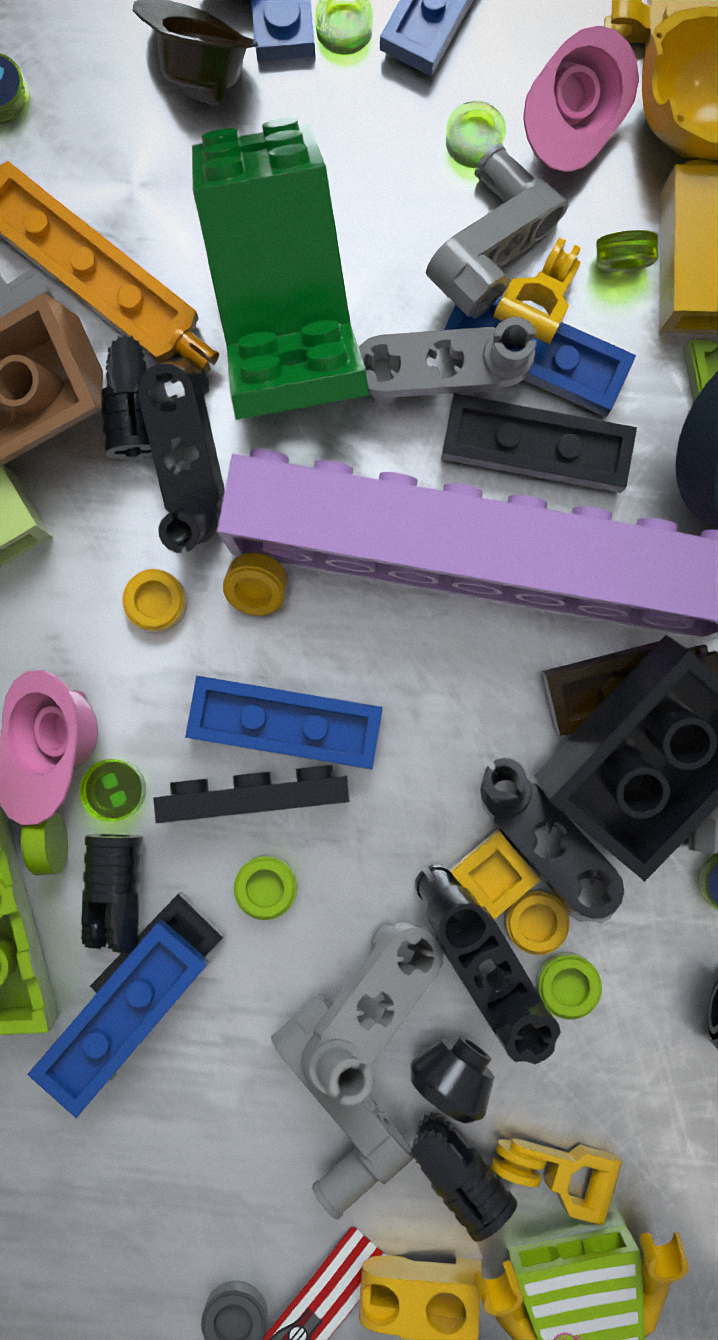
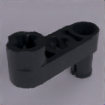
(190, 495)
(528, 810)
(506, 994)

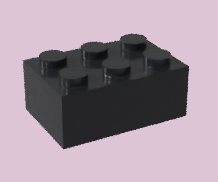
(643, 760)

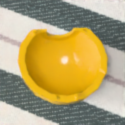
(682, 82)

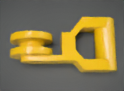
(545, 290)
(522, 1159)

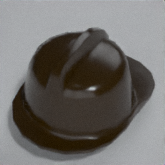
(195, 48)

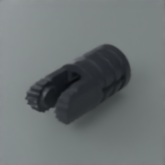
(124, 373)
(111, 891)
(462, 1178)

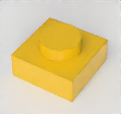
(495, 874)

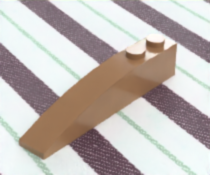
(45, 375)

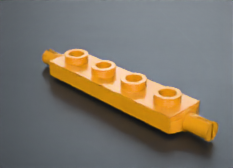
(97, 271)

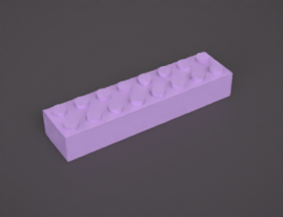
(472, 543)

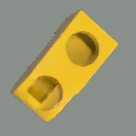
(420, 1298)

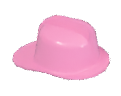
(580, 98)
(41, 743)

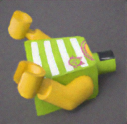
(584, 1286)

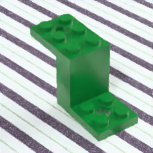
(276, 268)

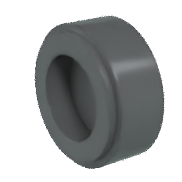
(234, 1313)

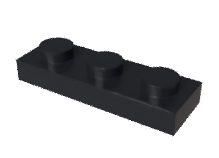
(539, 443)
(251, 794)

